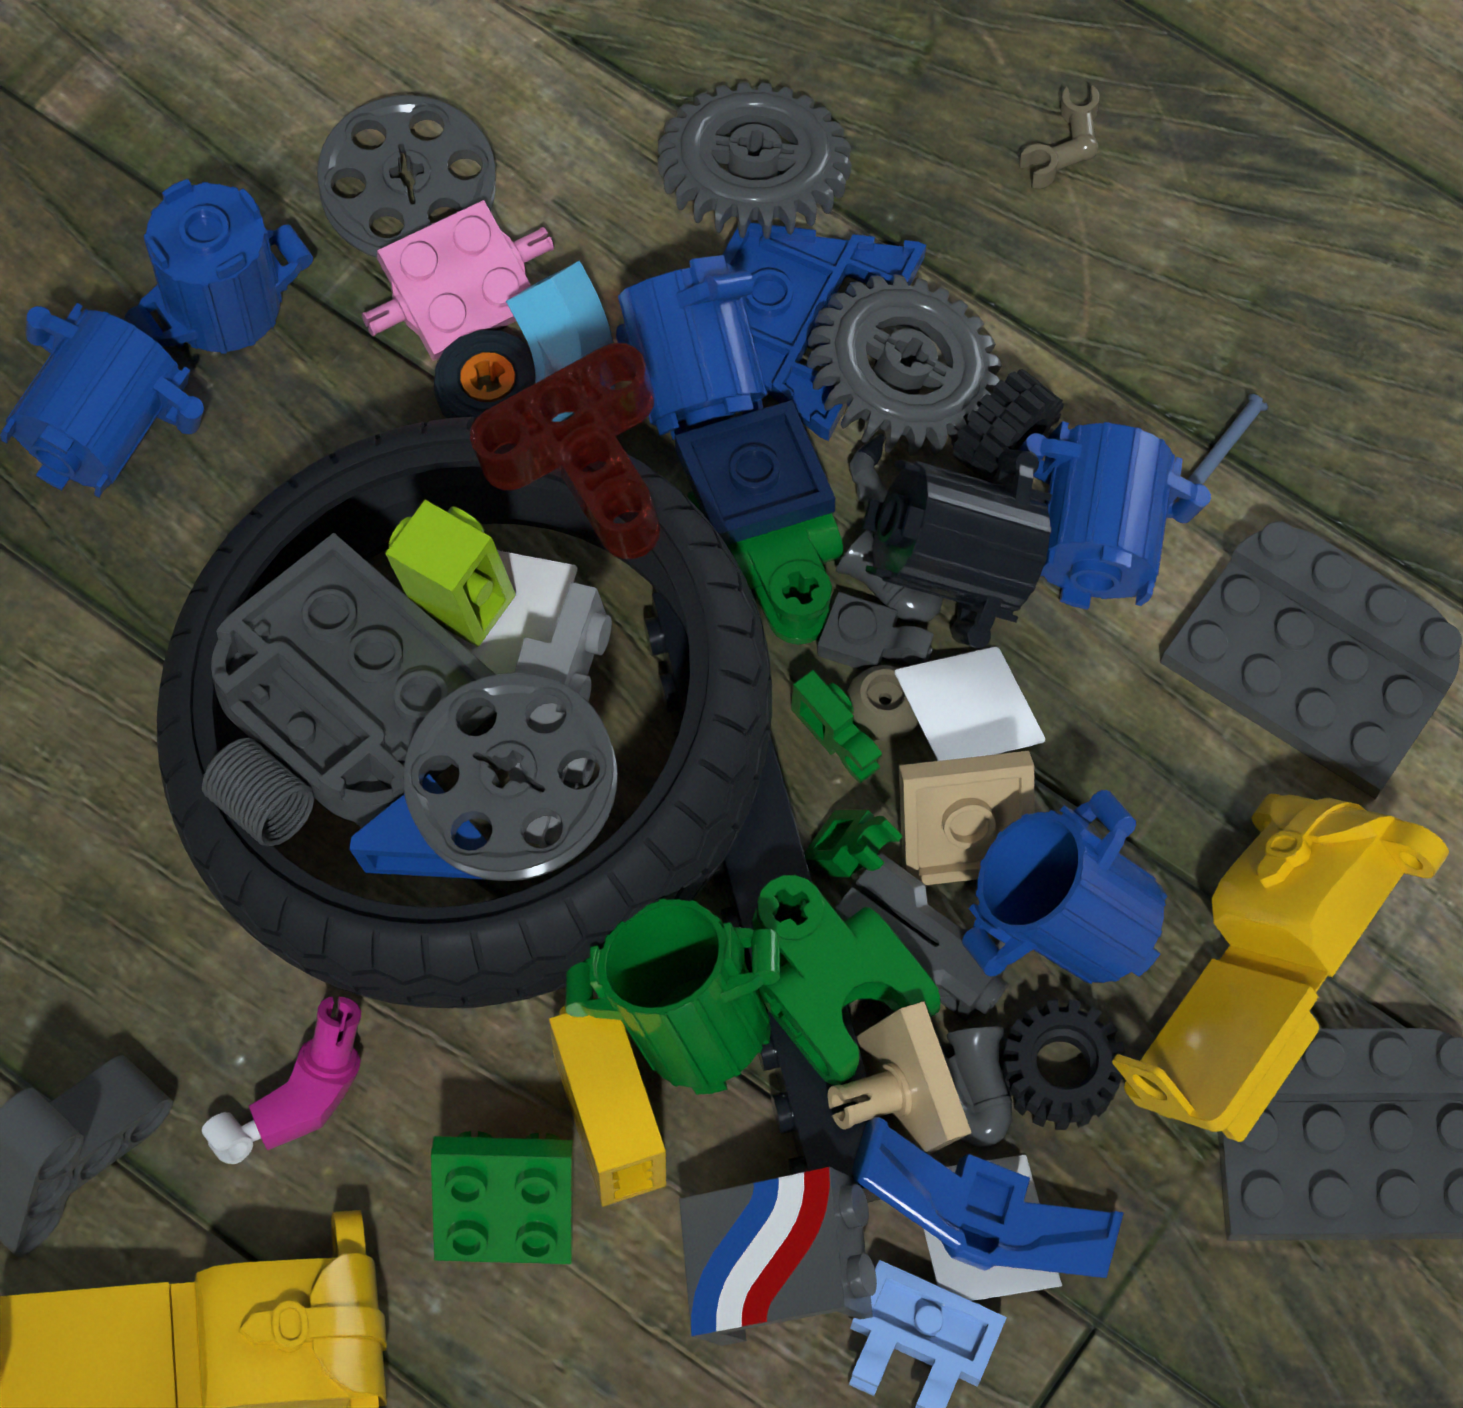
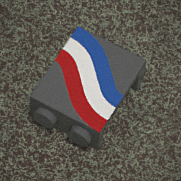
(776, 1253)

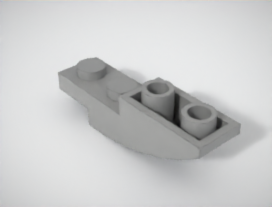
(579, 634)

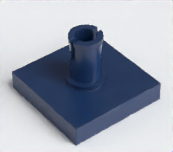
(755, 473)

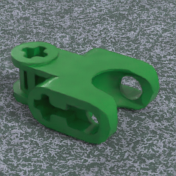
(790, 575)
(832, 965)

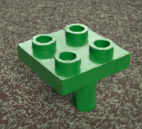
(502, 1199)

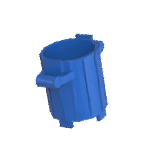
(214, 269)
(694, 344)
(96, 396)
(1109, 508)
(1067, 895)

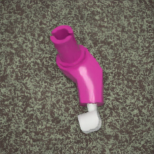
(309, 1098)

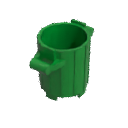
(682, 991)

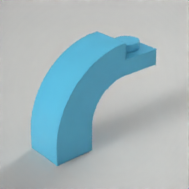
(561, 321)

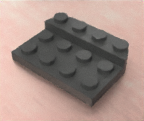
(1320, 653)
(339, 676)
(1355, 1143)

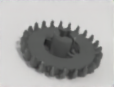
(752, 188)
(905, 361)

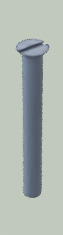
(1228, 439)

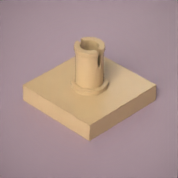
(958, 809)
(904, 1083)

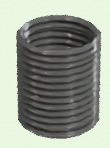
(258, 792)

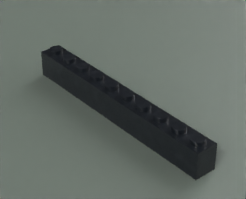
(764, 851)

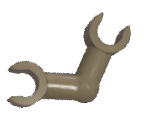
(1081, 147)

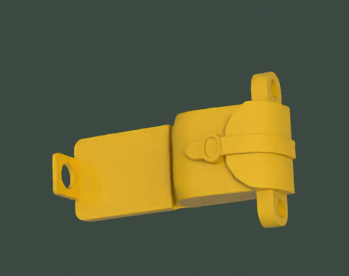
(1289, 922)
(228, 1340)

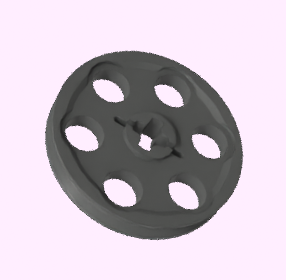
(381, 168)
(516, 805)

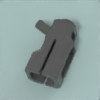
(928, 937)

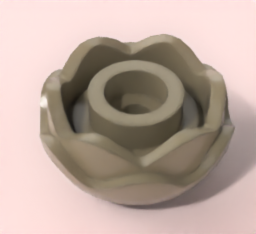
(871, 716)

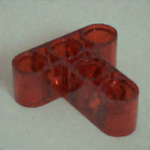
(579, 441)

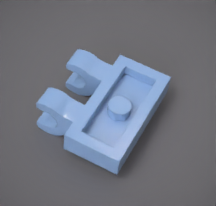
(912, 1320)

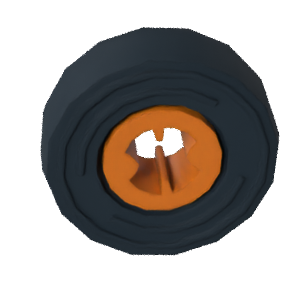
(477, 356)

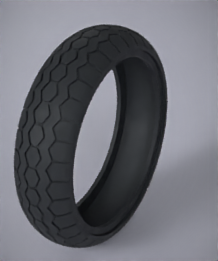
(529, 938)

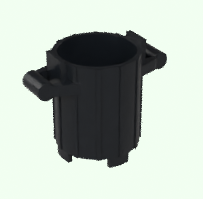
(964, 539)

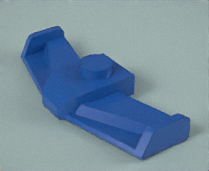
(983, 1210)

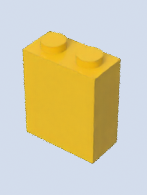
(608, 1106)

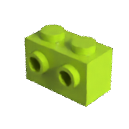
(451, 570)

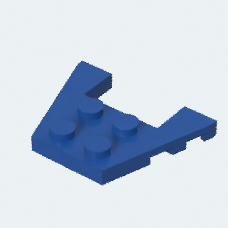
(791, 285)

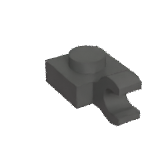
(865, 634)

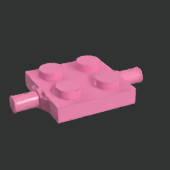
(454, 278)

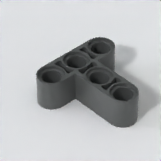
(67, 1142)

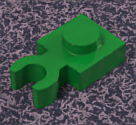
(830, 719)
(849, 843)

